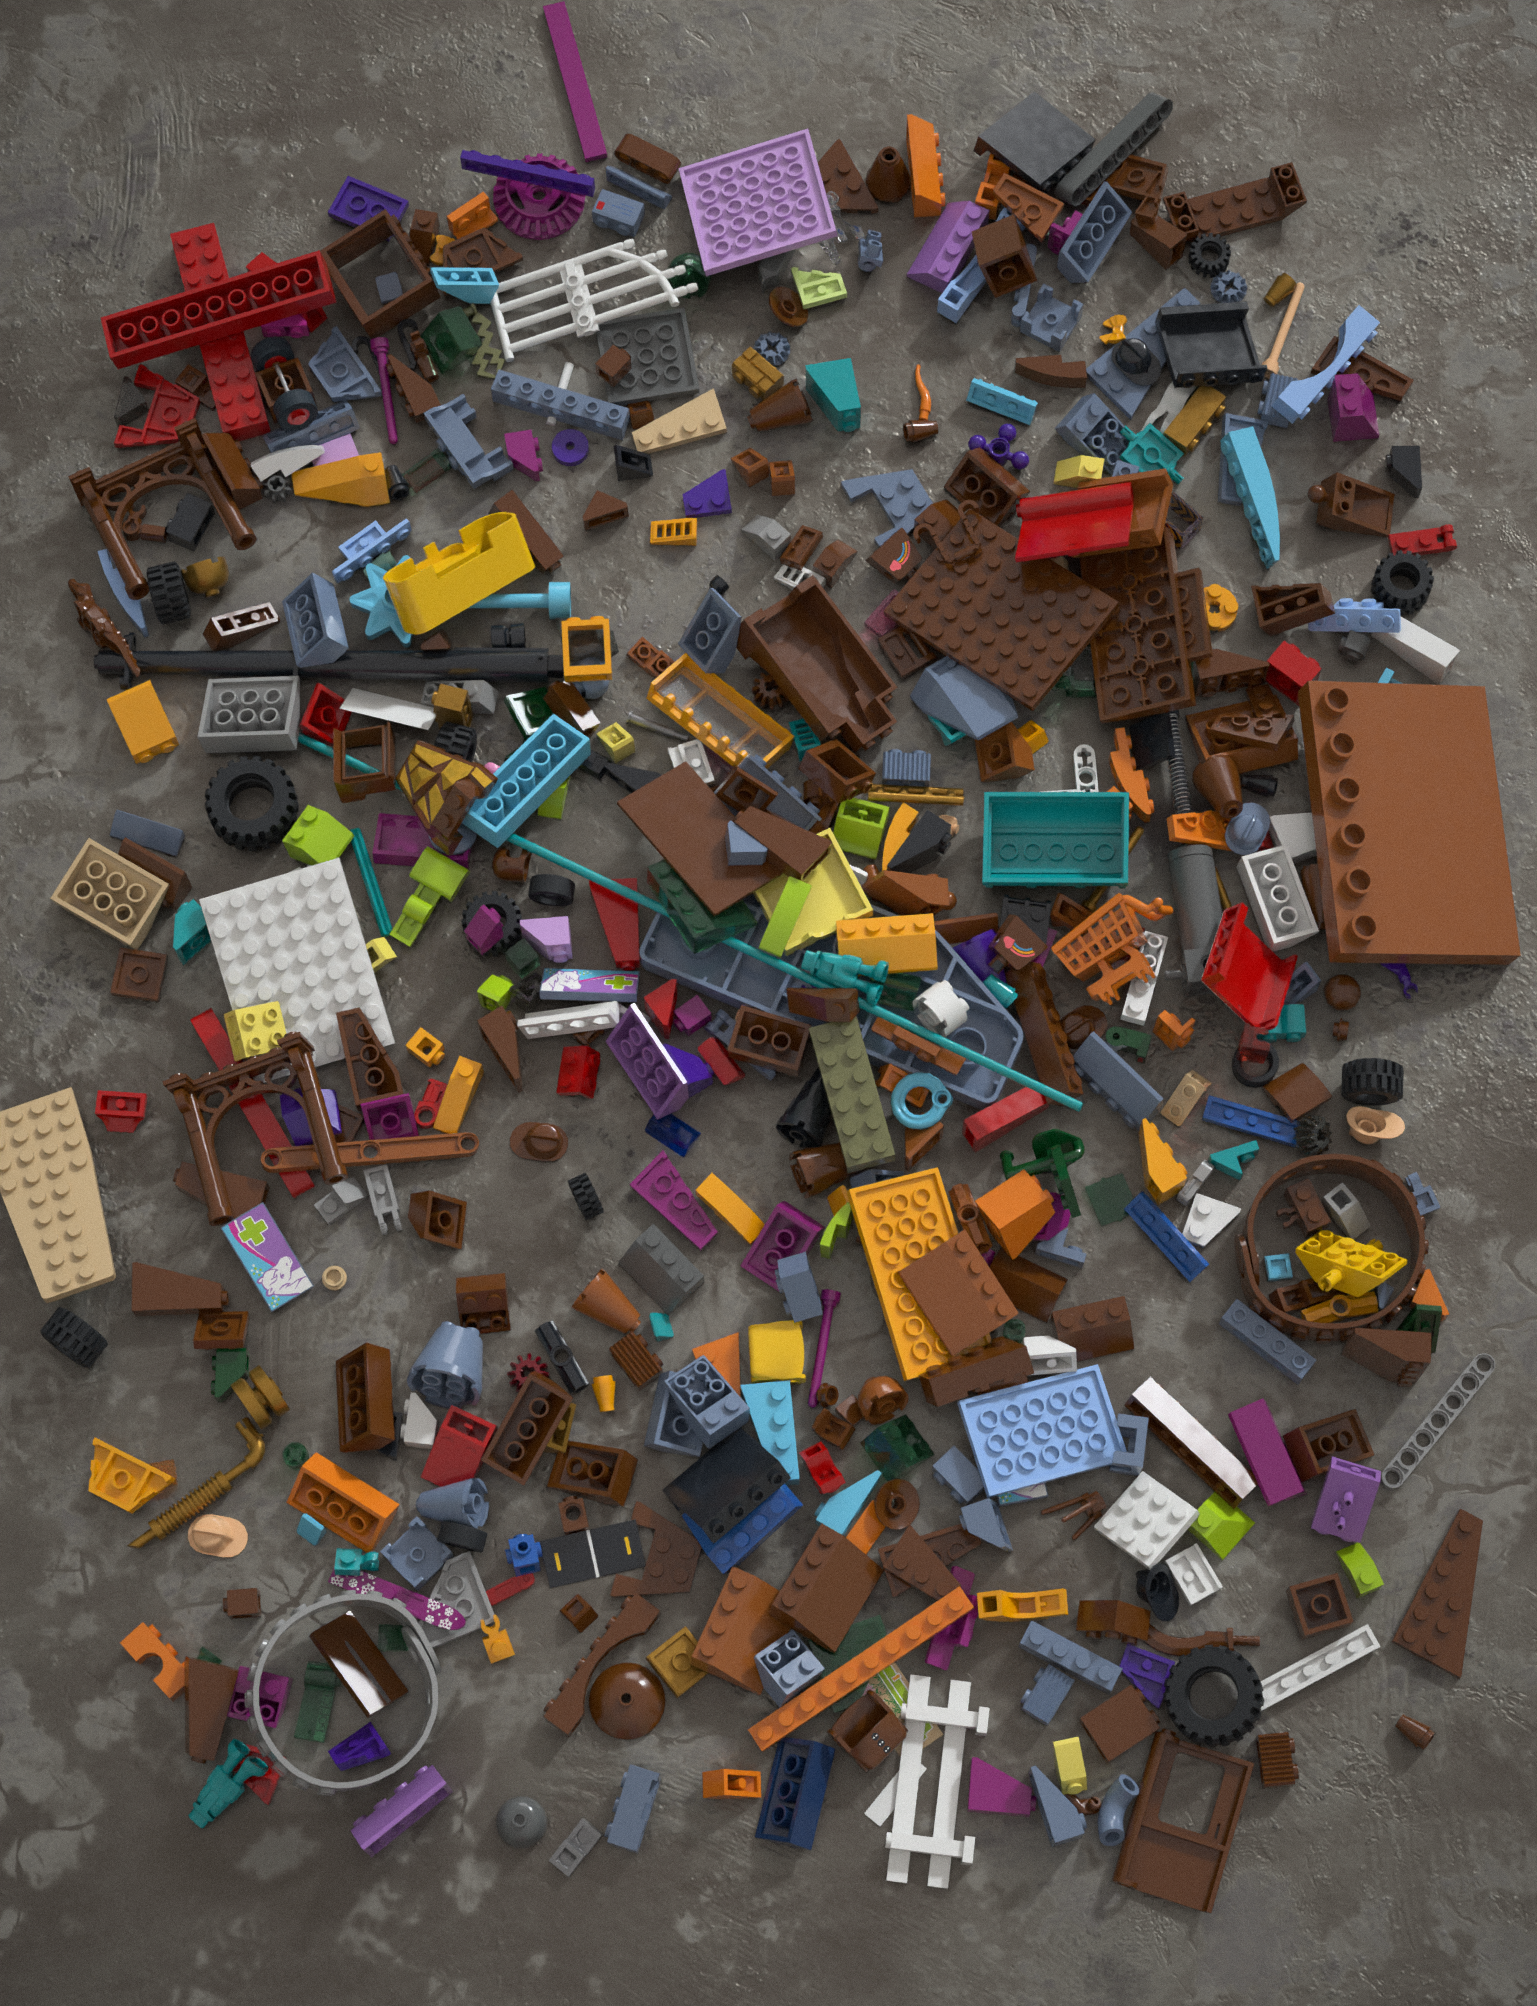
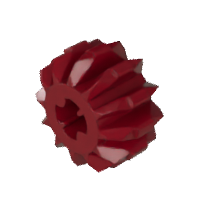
(523, 1366)

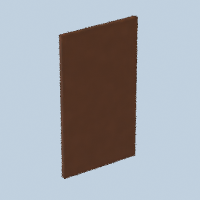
(689, 832)

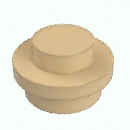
(334, 1278)

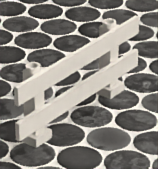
(941, 1845)

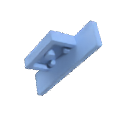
(366, 545)
(1359, 617)

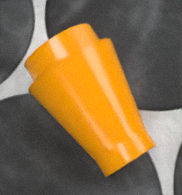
(604, 1392)

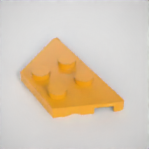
(124, 1478)

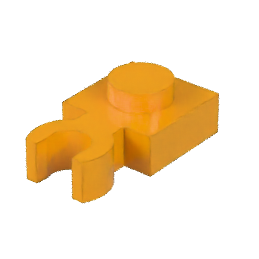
(497, 1642)

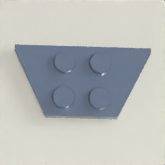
(341, 371)

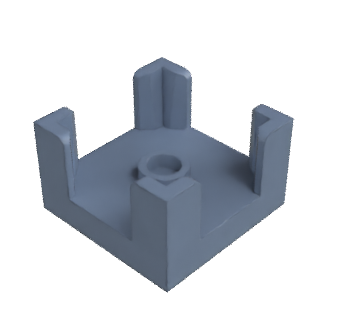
(1051, 319)
(1132, 1461)
(417, 1554)

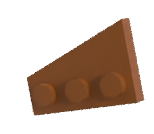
(1028, 205)

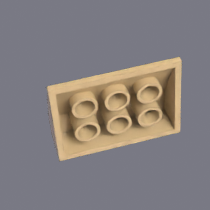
(111, 894)

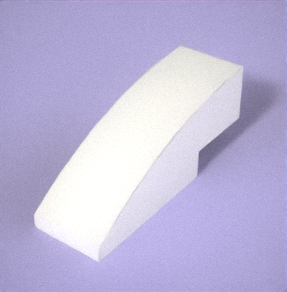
(286, 459)

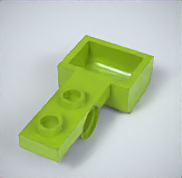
(437, 879)

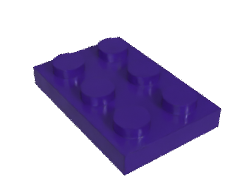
(360, 202)

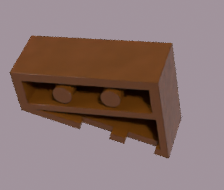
(1291, 606)

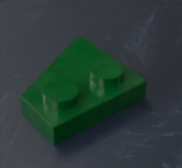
(1423, 1319)

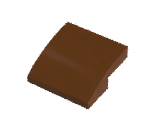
(1297, 1092)

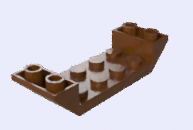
(1238, 206)

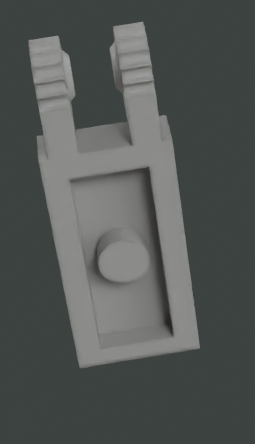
(382, 1196)

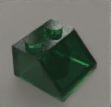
(451, 339)

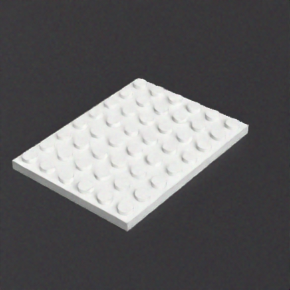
(298, 946)

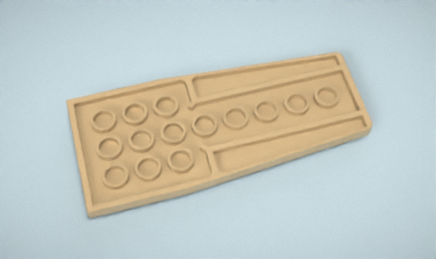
(54, 1195)

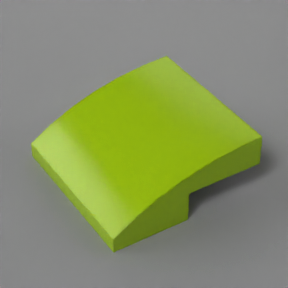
(838, 1227)

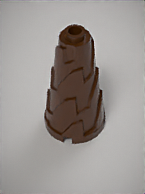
(818, 1168)

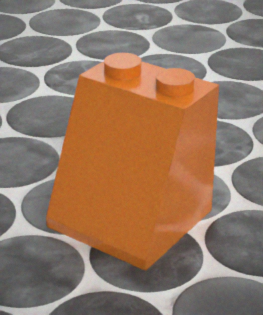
(1016, 1211)

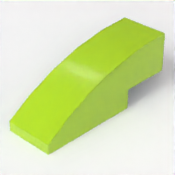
(785, 916)

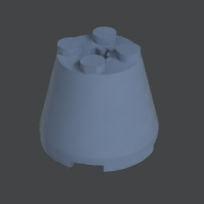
(449, 1367)

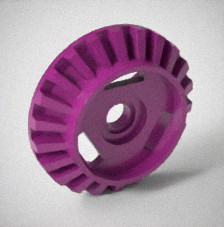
(536, 219)

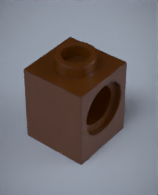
(578, 1525)
(242, 1603)

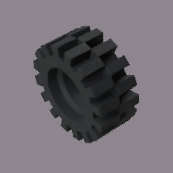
(1209, 243)
(585, 1196)

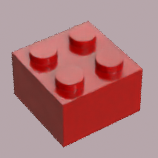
(1291, 670)

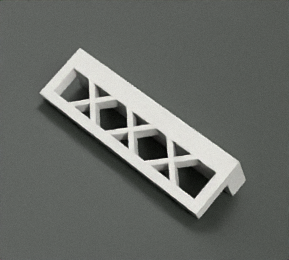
(570, 1020)

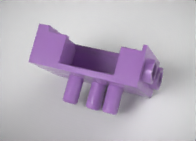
(1346, 1500)

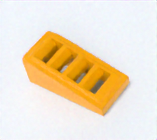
(682, 539)

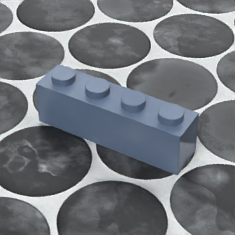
(1070, 1657)

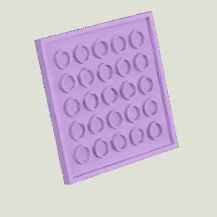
(757, 202)

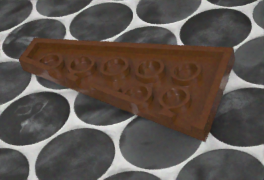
(1441, 1608)

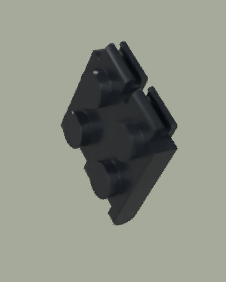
(1034, 917)

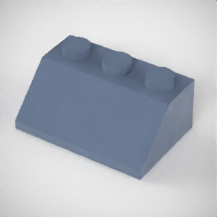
(667, 1425)

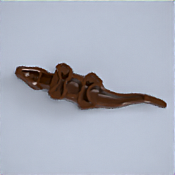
(99, 624)

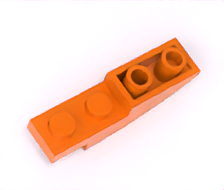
(1127, 778)

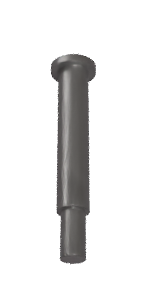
(656, 727)

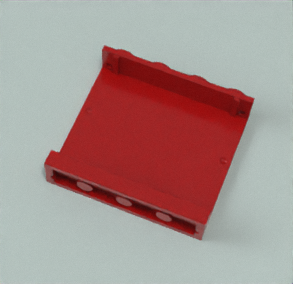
(1247, 971)

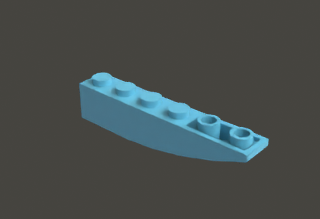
(1255, 490)

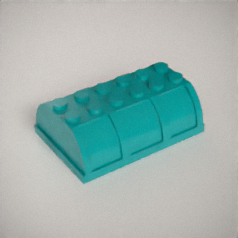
(1056, 839)

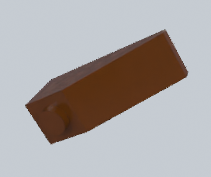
(238, 626)
(824, 1003)

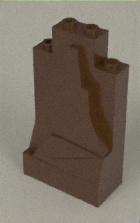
(821, 666)

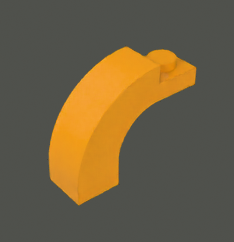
(1016, 1607)

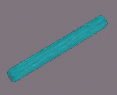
(371, 883)

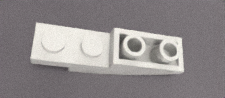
(1139, 992)

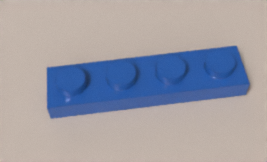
(1249, 1120)
(1166, 1236)

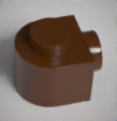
(815, 794)

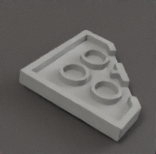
(464, 1591)

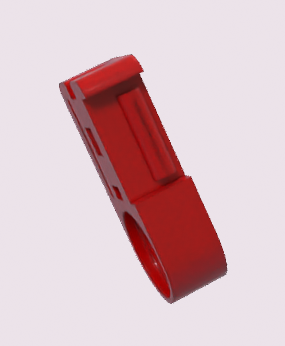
(431, 1102)

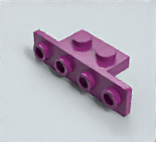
(959, 1632)

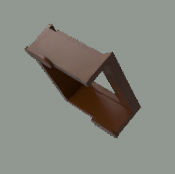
(357, 787)

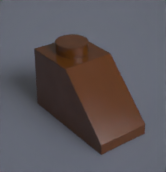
(424, 232)
(834, 561)

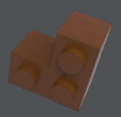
(1113, 1620)

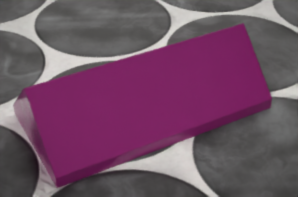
(1266, 1453)

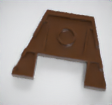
(1140, 180)
(670, 1560)

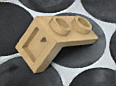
(1185, 1097)

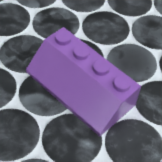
(948, 245)

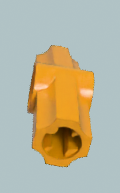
(1353, 1305)

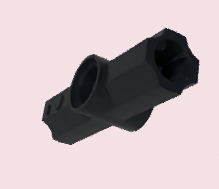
(569, 1370)

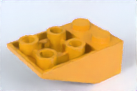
(1161, 1172)

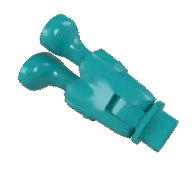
(844, 971)
(223, 1787)

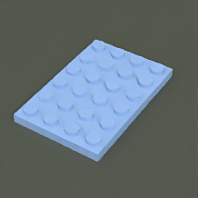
(1041, 1430)

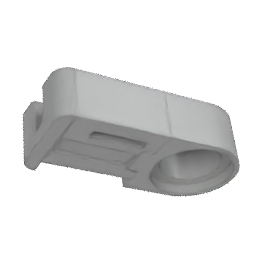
(1195, 1183)

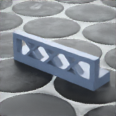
(328, 425)

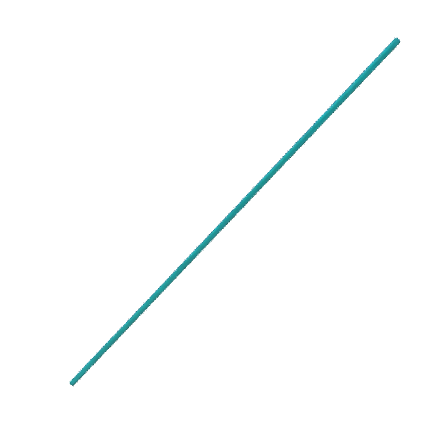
(752, 951)

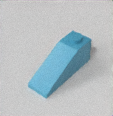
(467, 284)
(844, 1507)

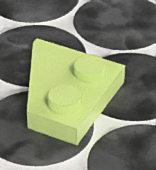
(818, 287)

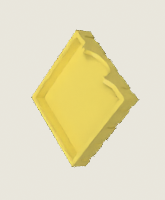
(832, 898)

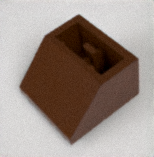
(483, 1302)

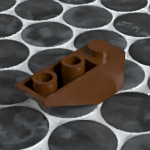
(416, 391)

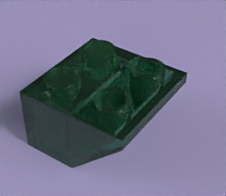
(897, 1448)

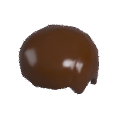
(1342, 992)

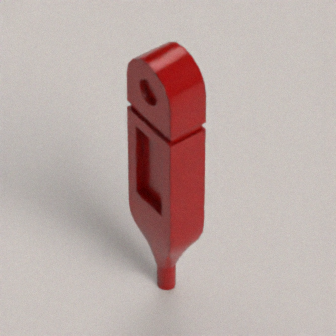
(509, 1588)

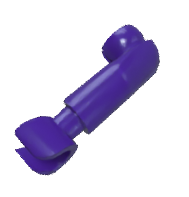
(1403, 975)

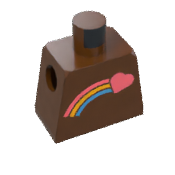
(896, 557)
(1014, 945)

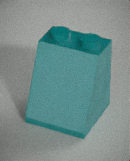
(835, 392)

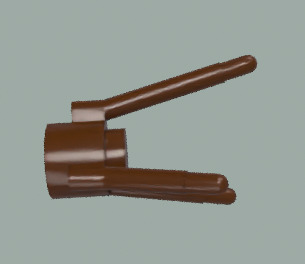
(1090, 1504)

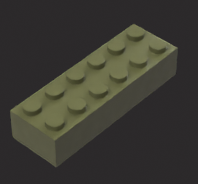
(852, 1095)

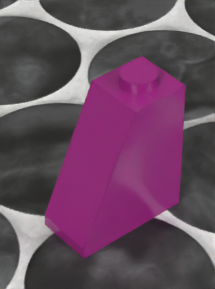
(997, 1792)

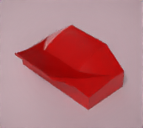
(120, 1110)

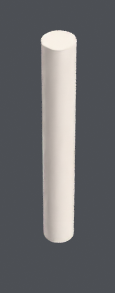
(563, 383)

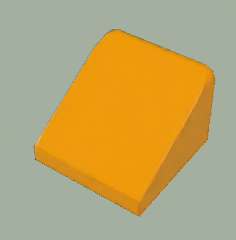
(1034, 735)
(838, 1199)

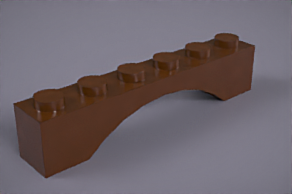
(633, 1621)

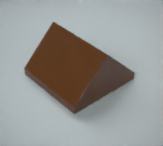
(745, 790)

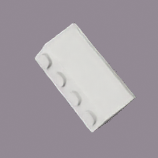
(1277, 897)

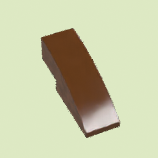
(1052, 371)
(1301, 1296)

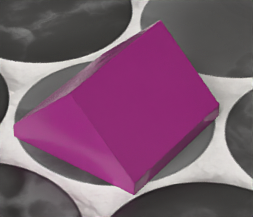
(390, 1118)

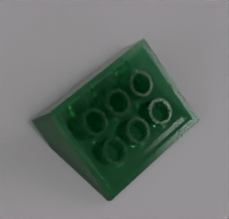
(690, 915)

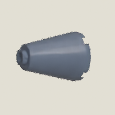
(456, 1503)

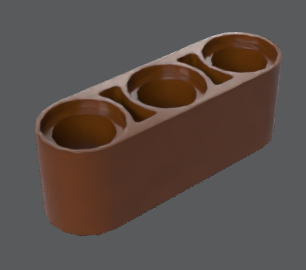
(647, 158)

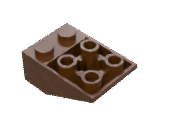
(1227, 673)

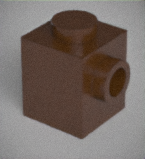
(613, 365)

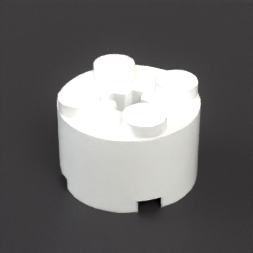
(941, 1009)

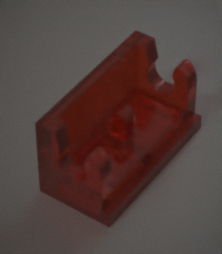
(1250, 1048)

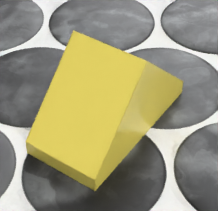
(617, 742)

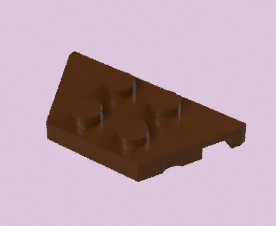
(843, 178)
(479, 250)

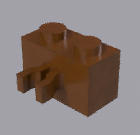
(1306, 1209)

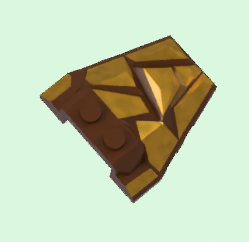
(442, 790)

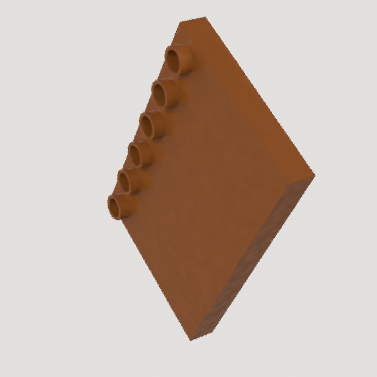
(1408, 824)

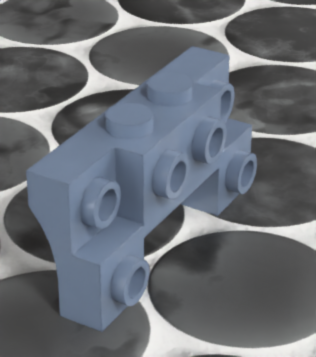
(462, 448)

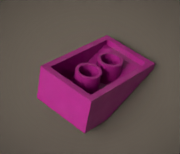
(783, 1235)

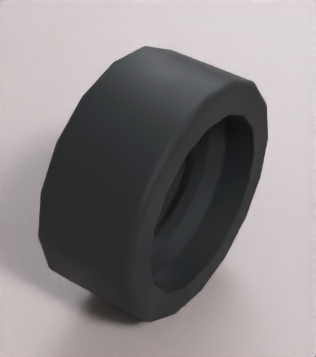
(551, 890)
(1252, 1081)
(462, 1536)

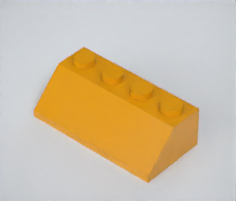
(901, 940)

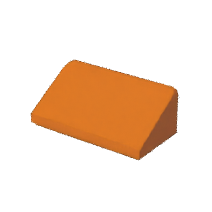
(866, 1529)

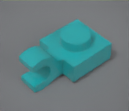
(352, 1561)

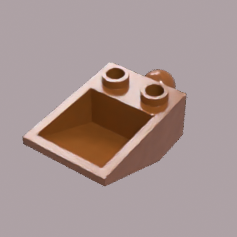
(911, 892)

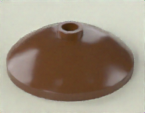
(629, 1719)

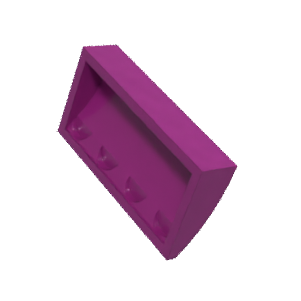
(402, 841)

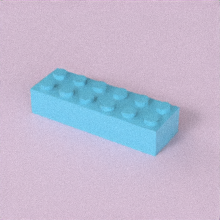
(528, 779)

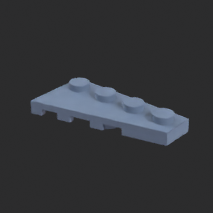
(1227, 485)

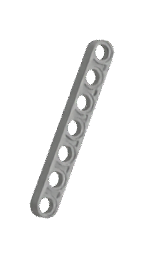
(1435, 1433)

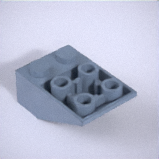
(1094, 431)
(707, 1401)

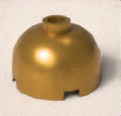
(206, 576)

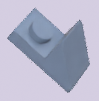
(1054, 1250)

